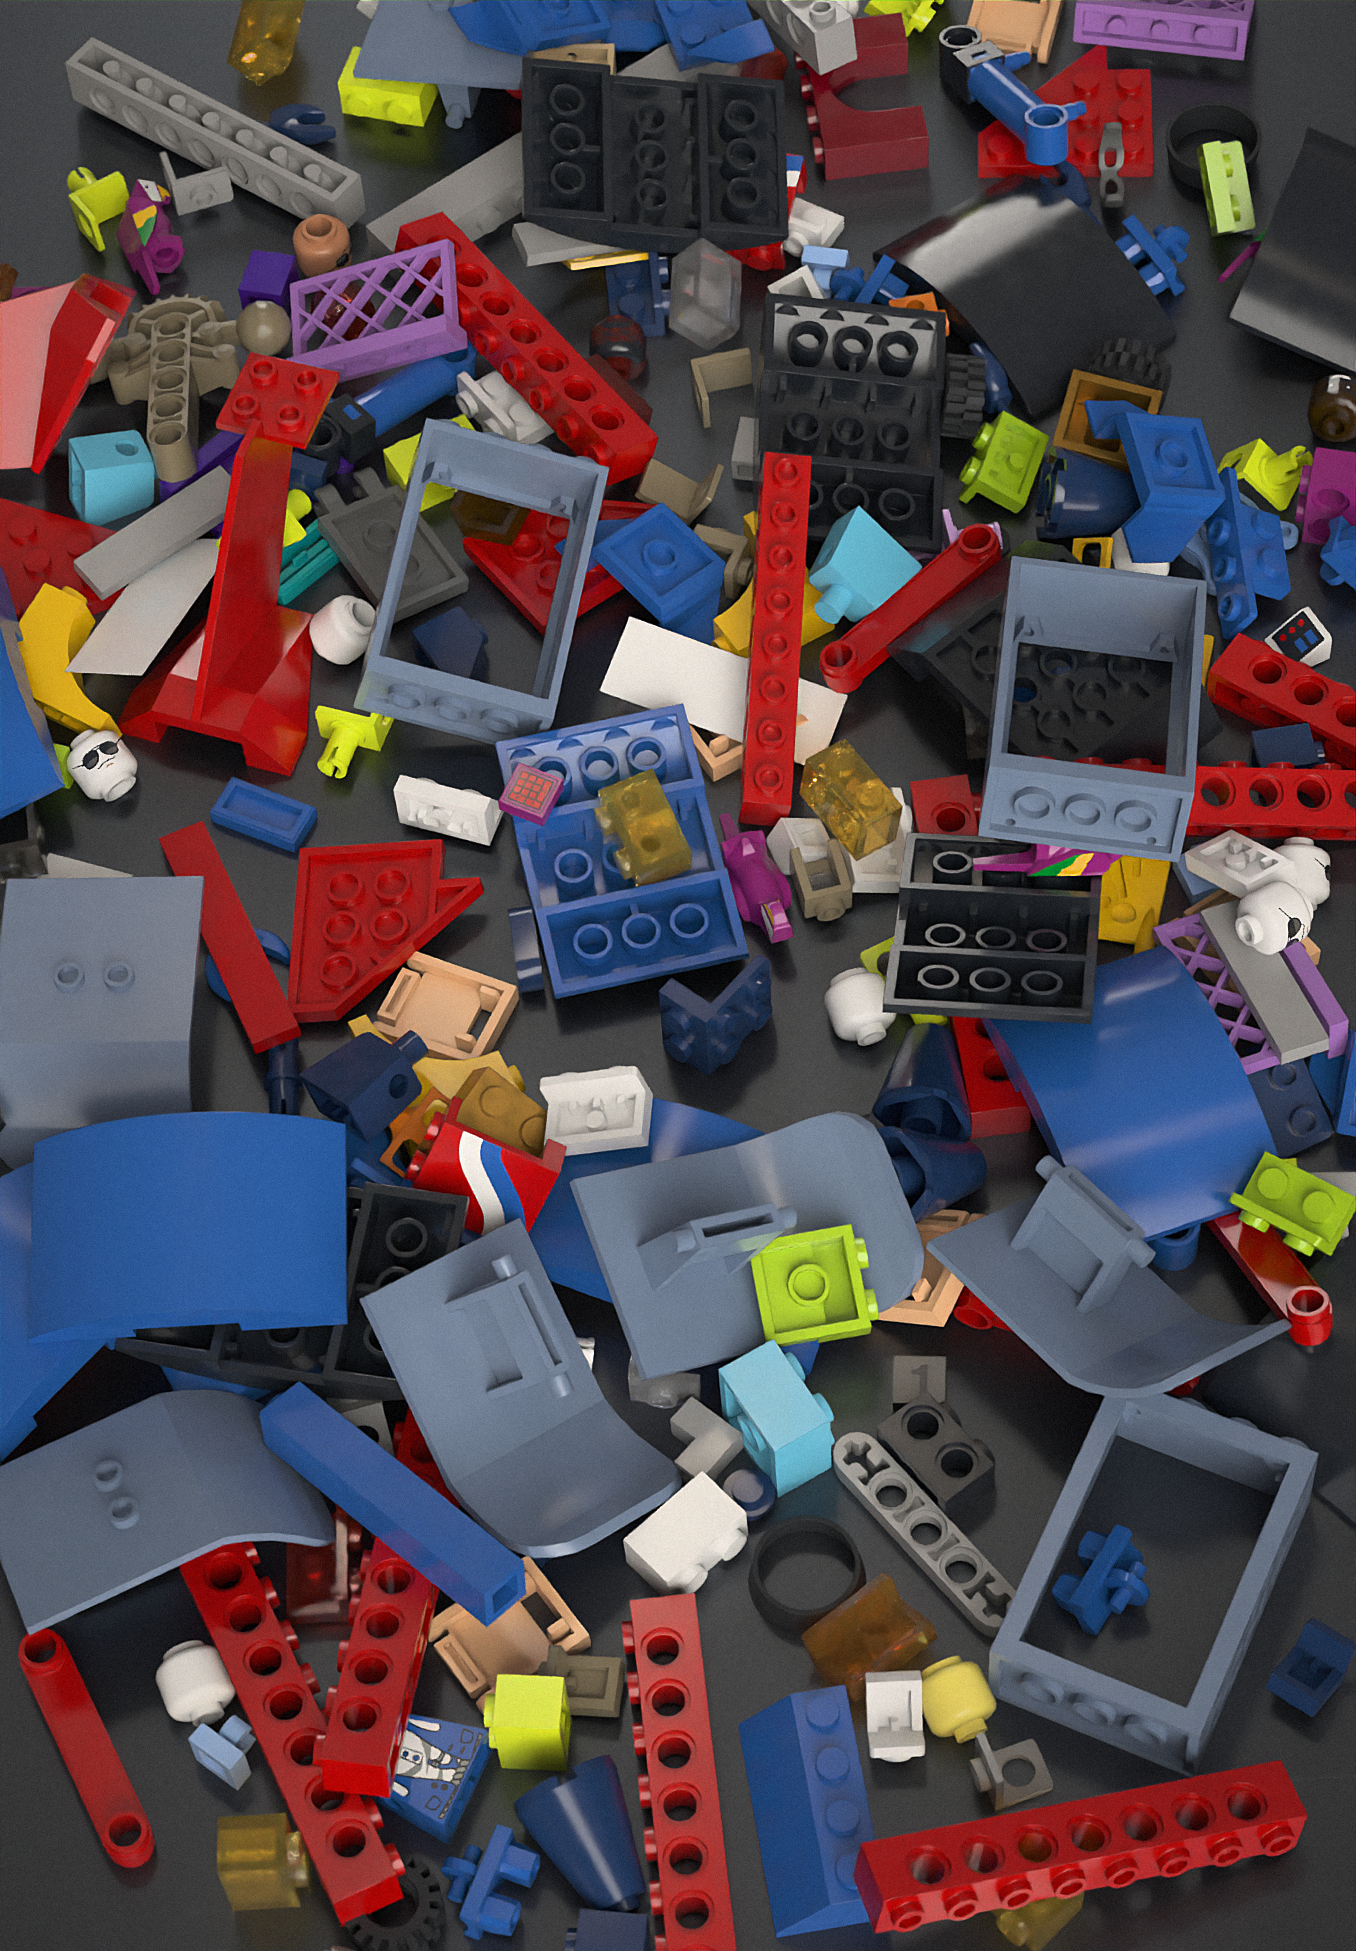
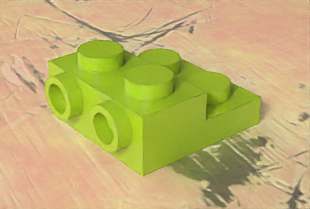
(813, 1287)

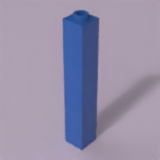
(393, 1503)

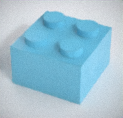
(778, 1416)

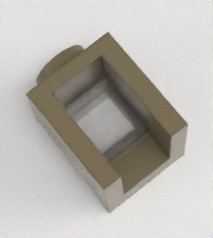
(822, 884)

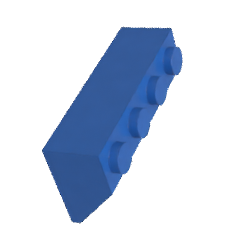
(808, 1808)

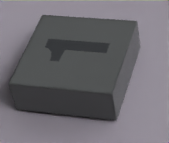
(915, 1375)

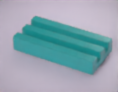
(306, 565)

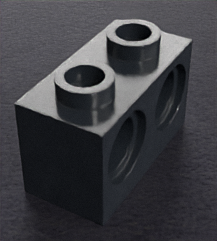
(931, 1458)

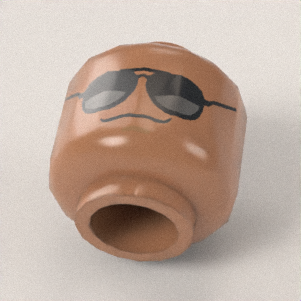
(322, 245)

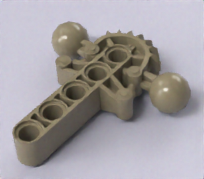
(176, 356)

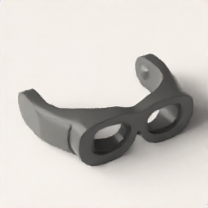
(1111, 142)

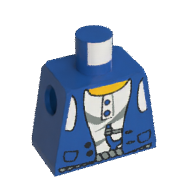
(437, 1774)

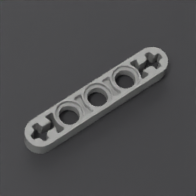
(921, 1509)

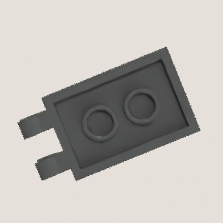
(363, 540)

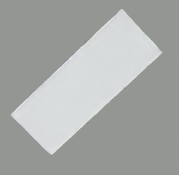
(148, 613)
(669, 669)

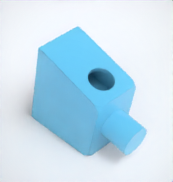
(110, 476)
(858, 568)

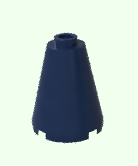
(1082, 496)
(926, 1086)
(933, 1168)
(587, 1834)

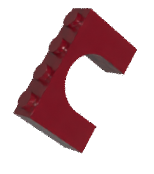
(857, 140)

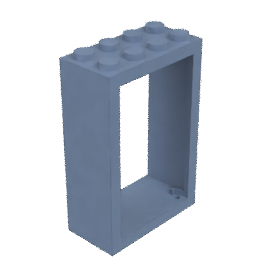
(516, 475)
(1082, 802)
(1103, 1705)

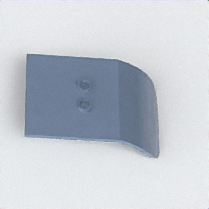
(426, 46)
(95, 1003)
(685, 1227)
(1079, 1291)
(514, 1400)
(144, 1499)

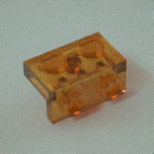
(867, 1635)

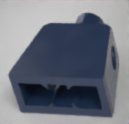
(366, 1082)

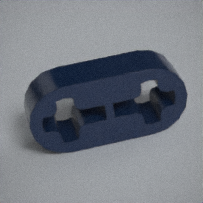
(526, 949)

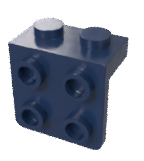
(714, 1031)
(1289, 1105)

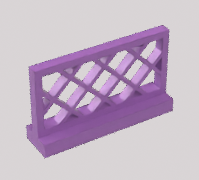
(1172, 28)
(388, 348)
(1301, 967)

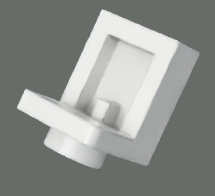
(894, 1715)

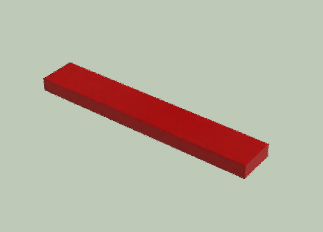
(232, 941)

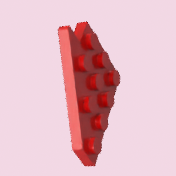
(1109, 97)
(41, 549)
(531, 565)
(364, 917)

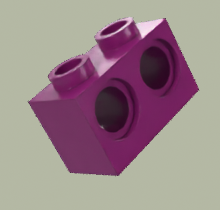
(1329, 491)

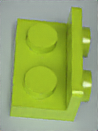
(1225, 187)
(1004, 462)
(1295, 1203)

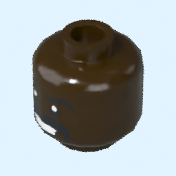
(1333, 408)

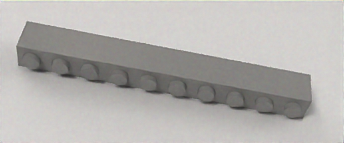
(491, 186)

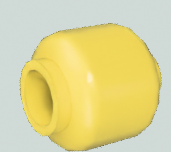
(956, 1699)

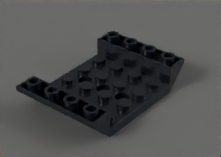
(1098, 709)

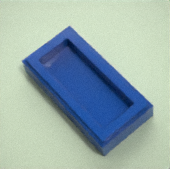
(263, 814)

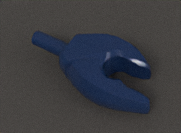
(298, 123)
(1074, 188)
(997, 393)

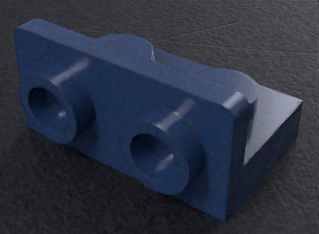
(637, 292)

